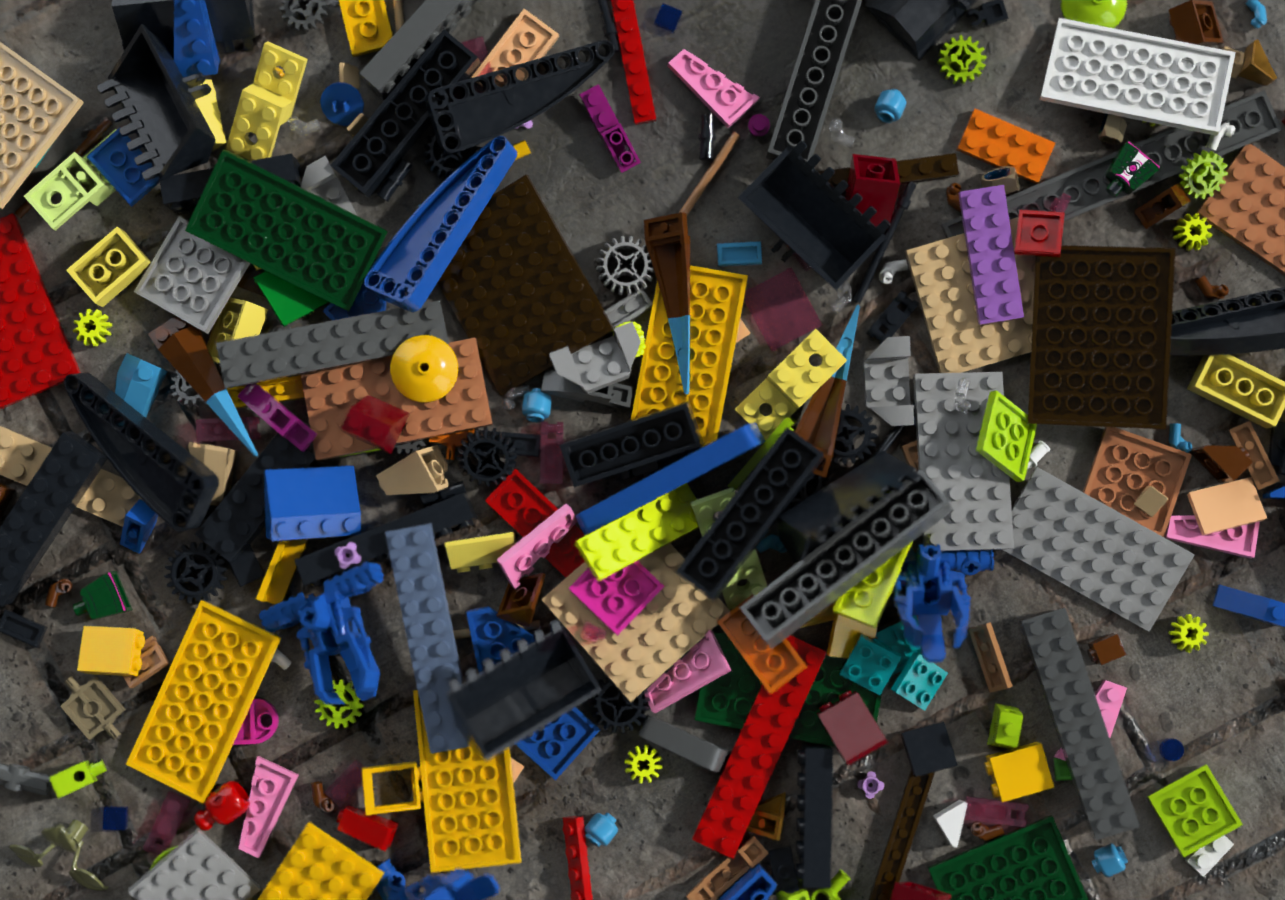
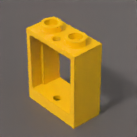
(368, 793)

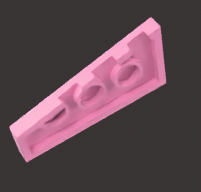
(719, 94)
(1235, 541)
(524, 554)
(696, 669)
(1109, 700)
(267, 799)

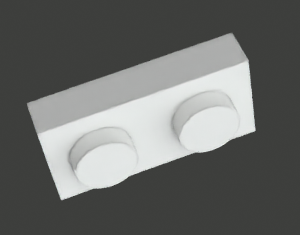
(1209, 855)

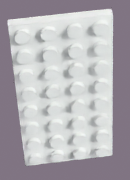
(1138, 76)

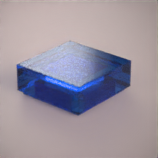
(668, 17)
(115, 818)

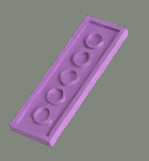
(991, 254)

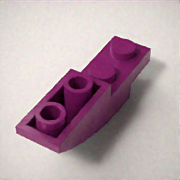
(609, 128)
(277, 416)

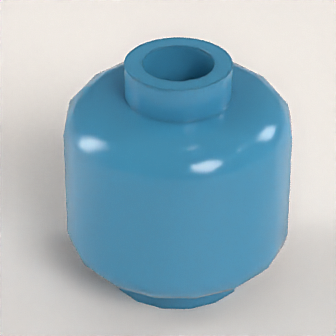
(890, 105)
(536, 405)
(601, 829)
(1109, 860)

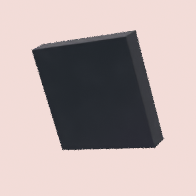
(929, 749)

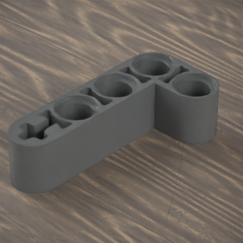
(684, 744)

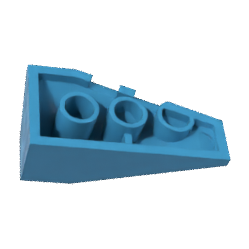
(139, 383)

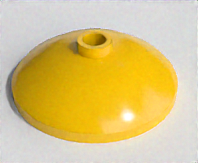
(422, 385)

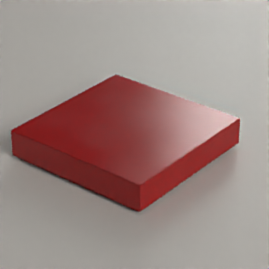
(1039, 233)

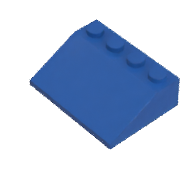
(311, 503)

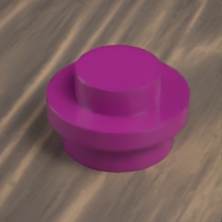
(759, 125)

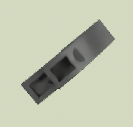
(615, 395)

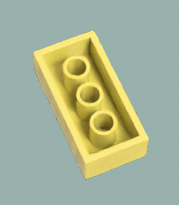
(1240, 388)

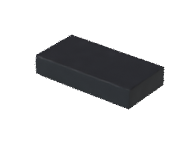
(22, 628)

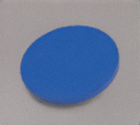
(341, 103)

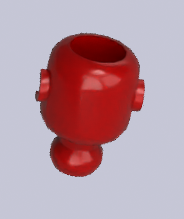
(223, 806)

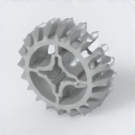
(633, 258)

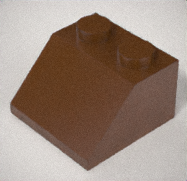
(1196, 23)
(1223, 462)

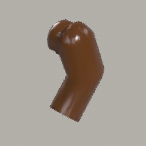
(953, 197)
(57, 589)
(985, 832)

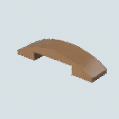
(729, 871)

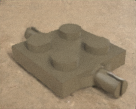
(92, 707)

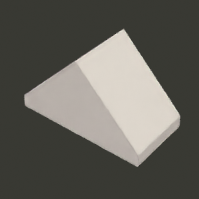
(951, 821)

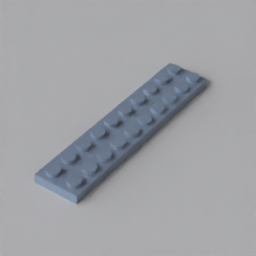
(427, 630)

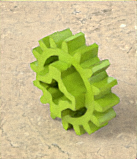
(970, 58)
(1203, 174)
(338, 714)

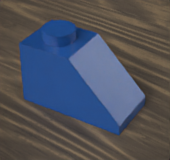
(138, 526)

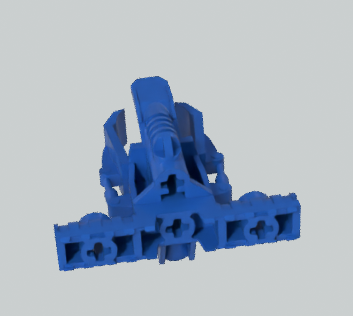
(934, 592)
(332, 630)
(453, 886)

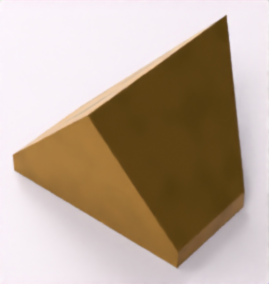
(1256, 65)
(769, 817)

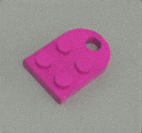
(252, 729)

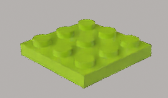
(1006, 436)
(1194, 810)

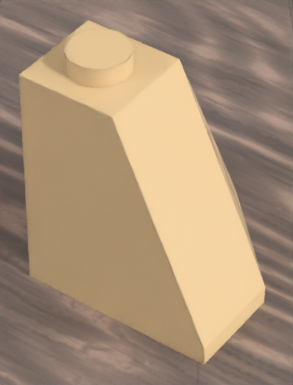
(221, 462)
(416, 473)

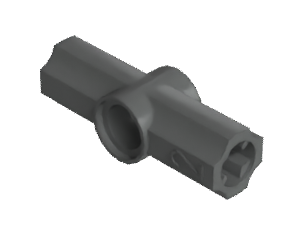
(21, 778)

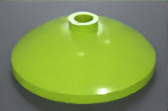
(1101, 13)

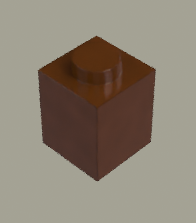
(1106, 649)

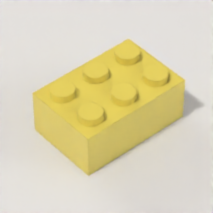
(109, 267)

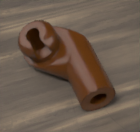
(1211, 291)
(320, 799)

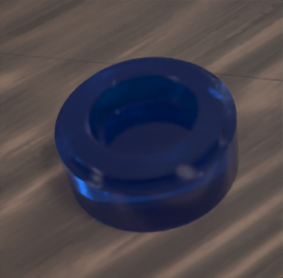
(1171, 749)

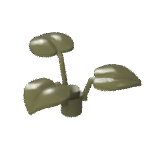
(66, 840)

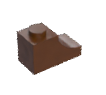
(1162, 205)

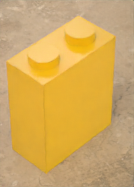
(111, 651)
(1018, 772)

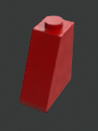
(367, 828)

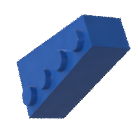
(194, 39)
(753, 885)

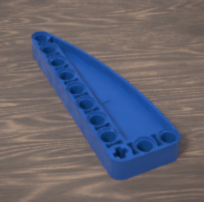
(436, 230)
(671, 477)

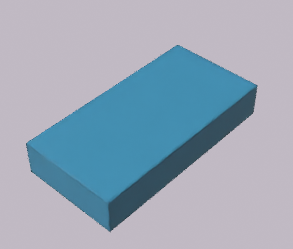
(739, 254)

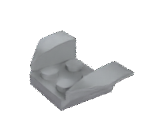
(323, 182)
(600, 362)
(888, 381)

